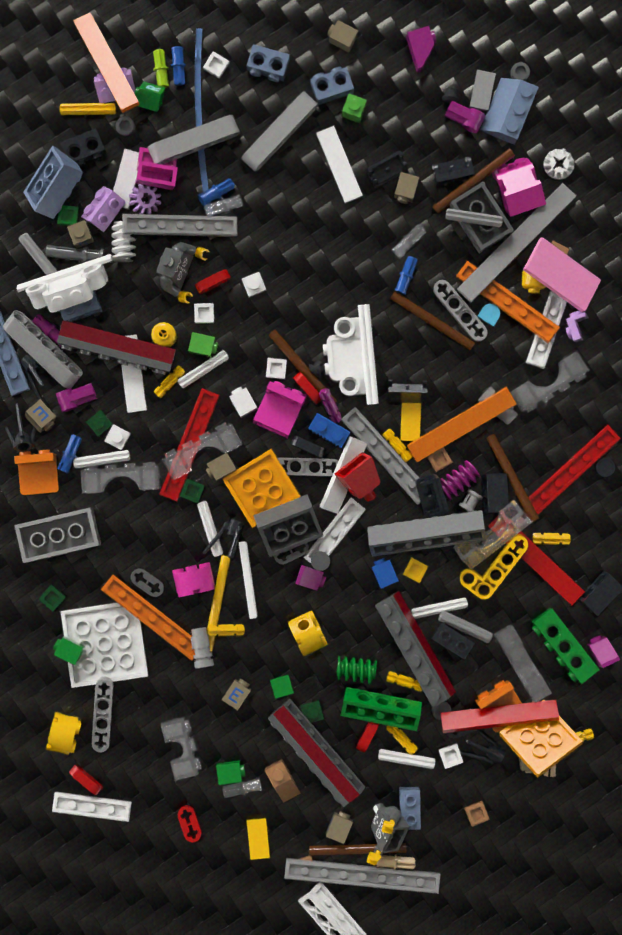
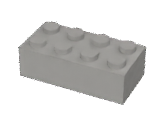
(57, 535)

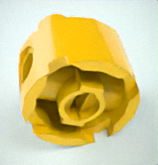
(307, 633)
(62, 733)

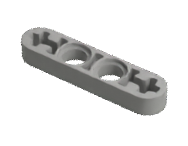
(463, 308)
(305, 462)
(102, 714)

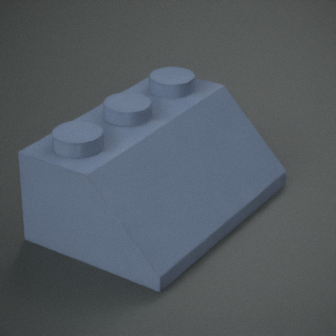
(509, 109)
(52, 183)

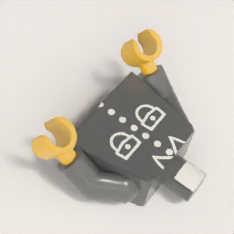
(174, 268)
(389, 831)

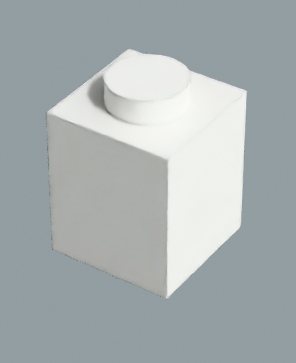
(243, 401)

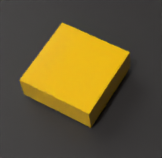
(415, 570)

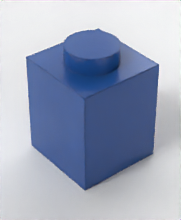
(384, 573)

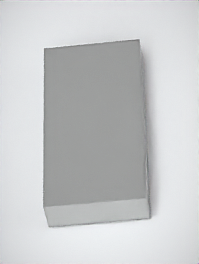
(482, 90)

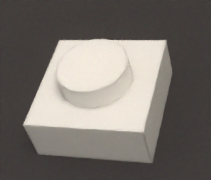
(216, 65)
(254, 284)
(204, 313)
(276, 368)
(117, 437)
(450, 756)

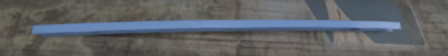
(198, 48)

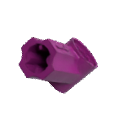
(470, 119)
(71, 399)

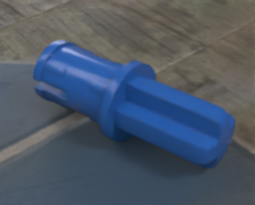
(178, 65)
(216, 191)
(406, 275)
(69, 453)

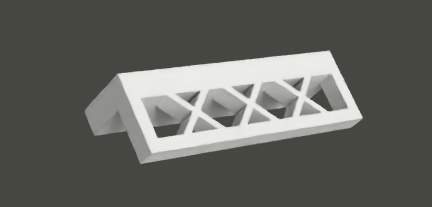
(329, 907)

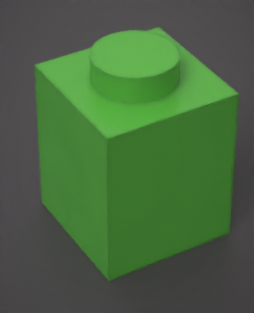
(354, 108)
(202, 345)

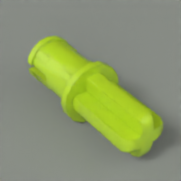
(160, 68)

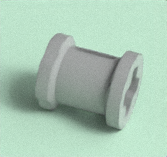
(470, 501)

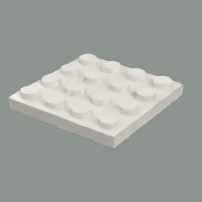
(111, 642)

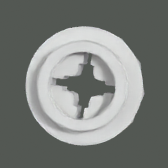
(558, 172)

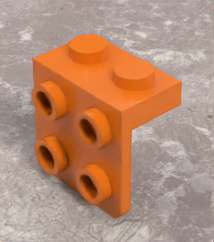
(37, 472)
(501, 695)

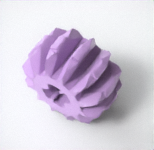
(139, 193)

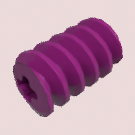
(459, 479)

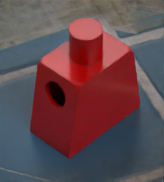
(360, 477)

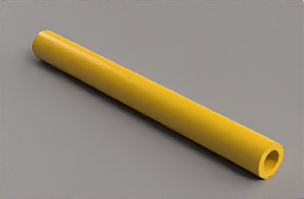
(218, 595)

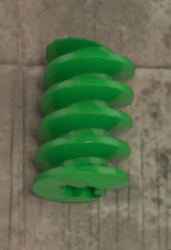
(356, 669)

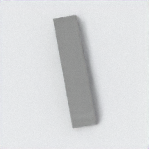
(279, 131)
(193, 140)
(42, 349)

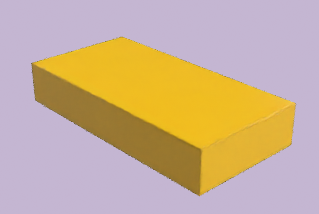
(410, 421)
(258, 838)

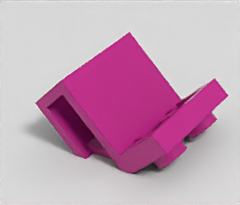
(155, 174)
(519, 186)
(279, 409)

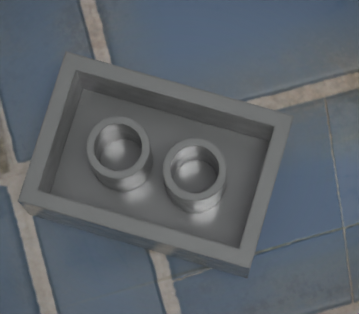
(481, 201)
(288, 525)

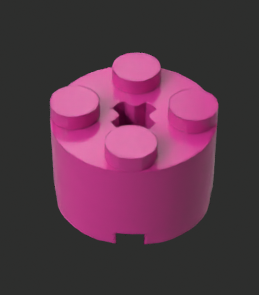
(193, 579)

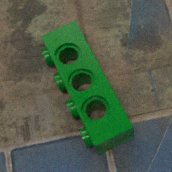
(586, 668)
(381, 709)

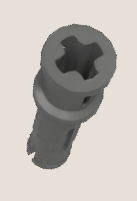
(83, 255)

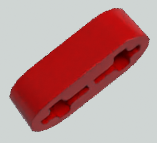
(213, 281)
(307, 387)
(367, 736)
(85, 779)
(193, 821)

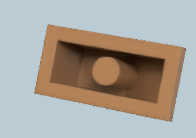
(282, 780)

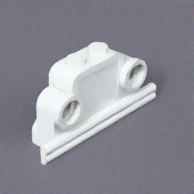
(67, 286)
(352, 356)

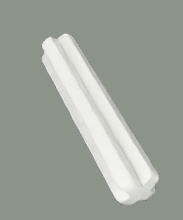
(203, 369)
(101, 459)
(209, 527)
(439, 607)
(404, 758)

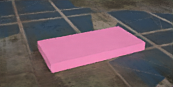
(562, 274)

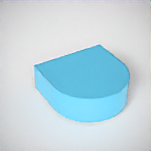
(489, 314)

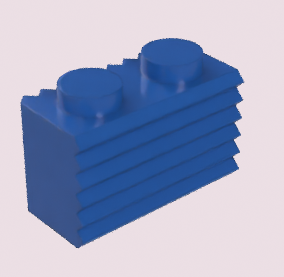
(329, 430)

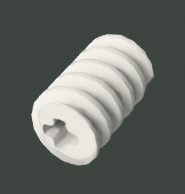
(122, 244)

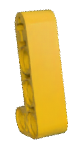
(497, 564)

